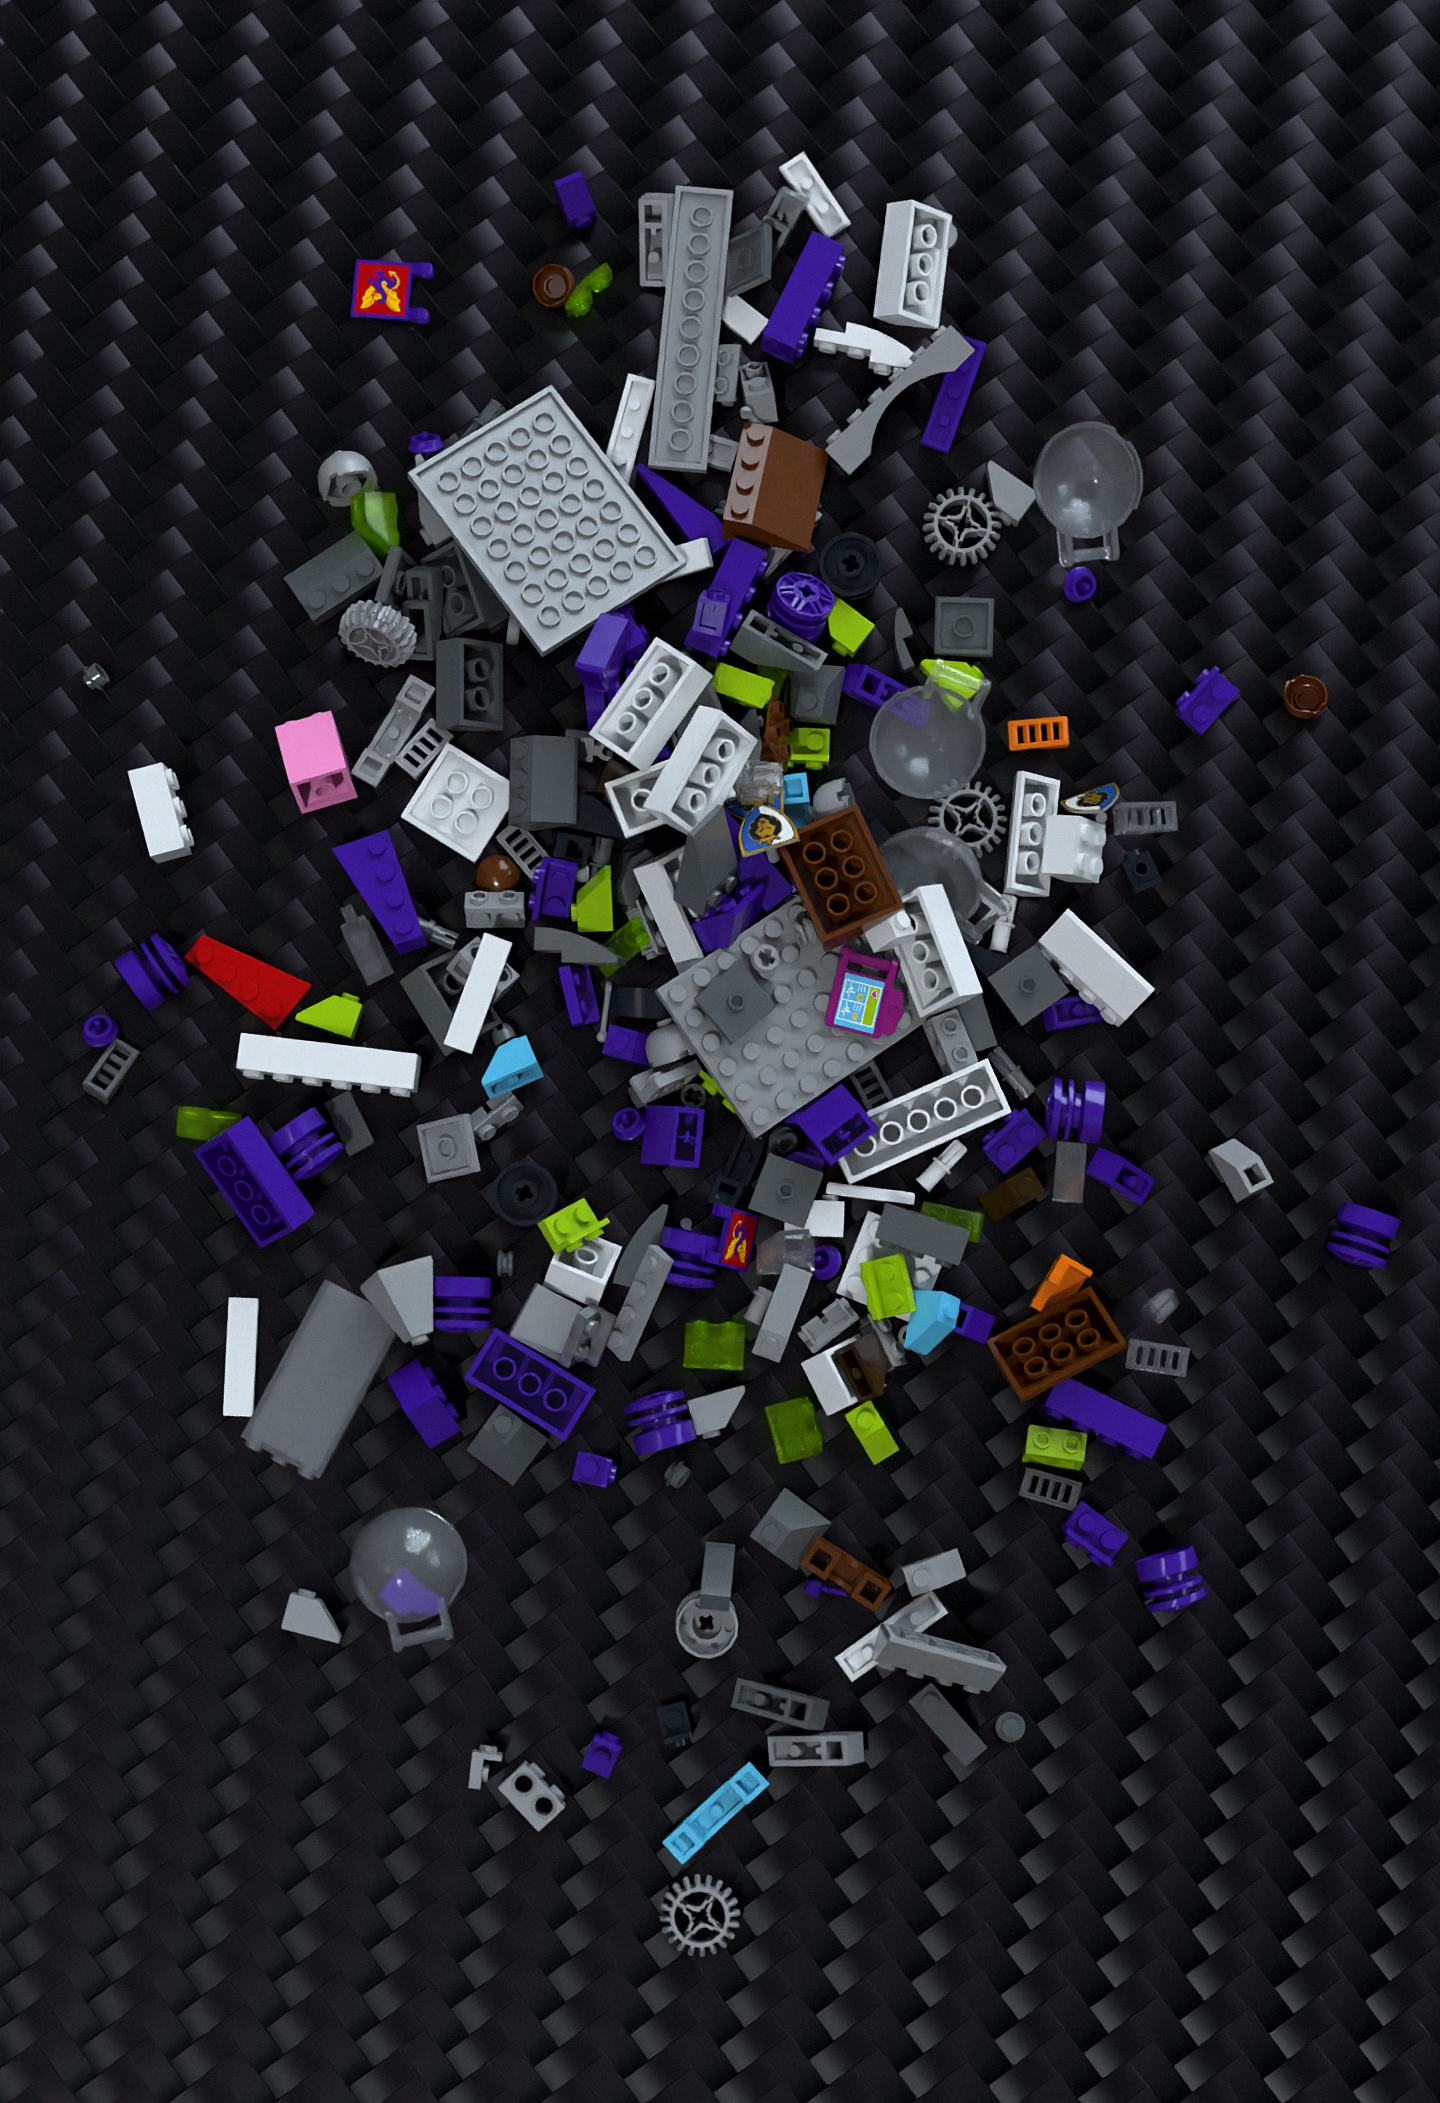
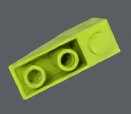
(739, 686)

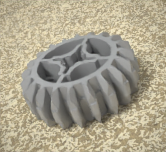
(948, 522)
(377, 633)
(978, 827)
(687, 1907)

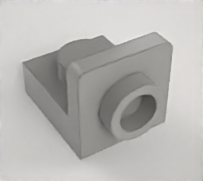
(479, 1770)

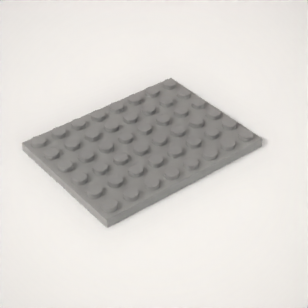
(546, 520)
(791, 1050)

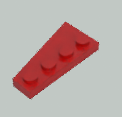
(253, 983)

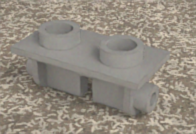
(727, 373)
(646, 919)
(504, 1109)
(883, 1330)
(821, 1331)

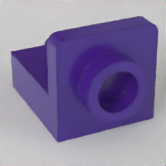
(711, 612)
(594, 1469)
(602, 1754)

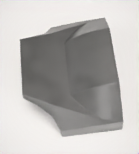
(624, 882)

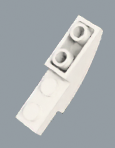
(860, 341)

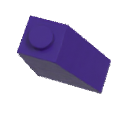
(604, 652)

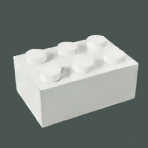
(161, 812)

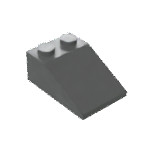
(707, 864)

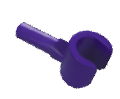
(814, 1587)

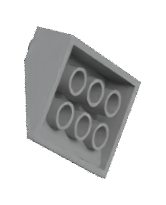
(937, 1658)

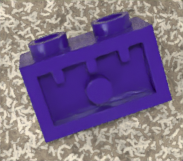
(1206, 701)
(554, 888)
(579, 995)
(1013, 1140)
(1094, 1533)

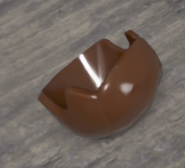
(553, 285)
(1305, 696)
(498, 874)

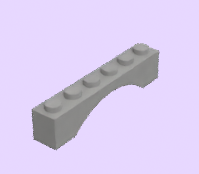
(855, 442)

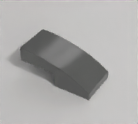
(902, 632)

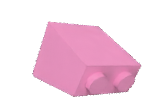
(315, 762)

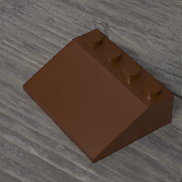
(774, 489)
(840, 877)
(1056, 1344)

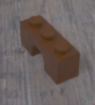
(852, 1575)

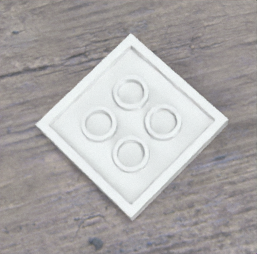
(459, 803)
(921, 1271)

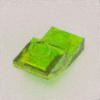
(581, 298)
(627, 943)
(203, 1123)
(959, 1217)

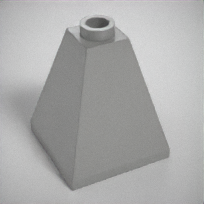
(404, 1298)

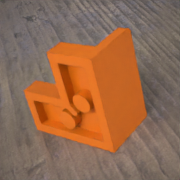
(1060, 1283)

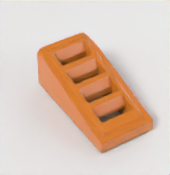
(1061, 721)

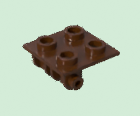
(776, 734)

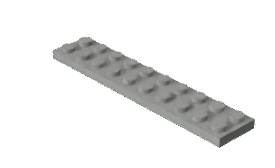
(690, 329)

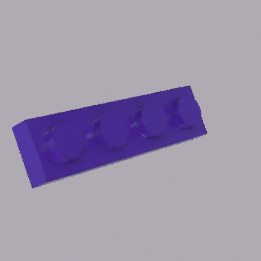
(952, 400)

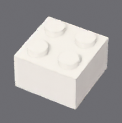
(1073, 848)

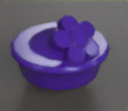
(427, 444)
(1079, 584)
(100, 1031)
(628, 1123)
(826, 1262)

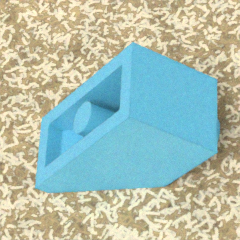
(511, 1068)
(932, 1321)

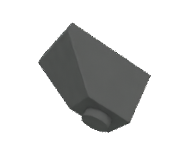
(814, 696)
(507, 1444)
(789, 1527)

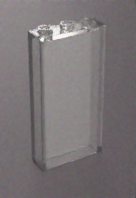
(320, 1381)

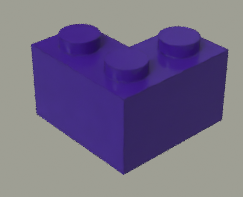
(425, 1403)

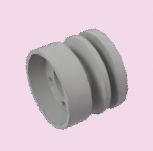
(705, 1640)

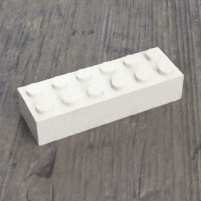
(328, 1063)
(927, 1119)

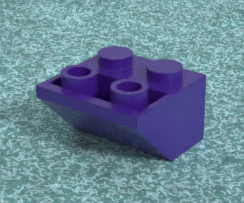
(730, 918)
(836, 1124)
(673, 1136)

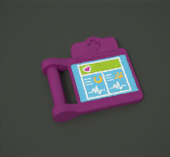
(863, 1001)

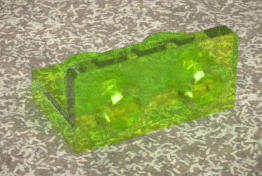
(714, 1345)
(794, 1429)

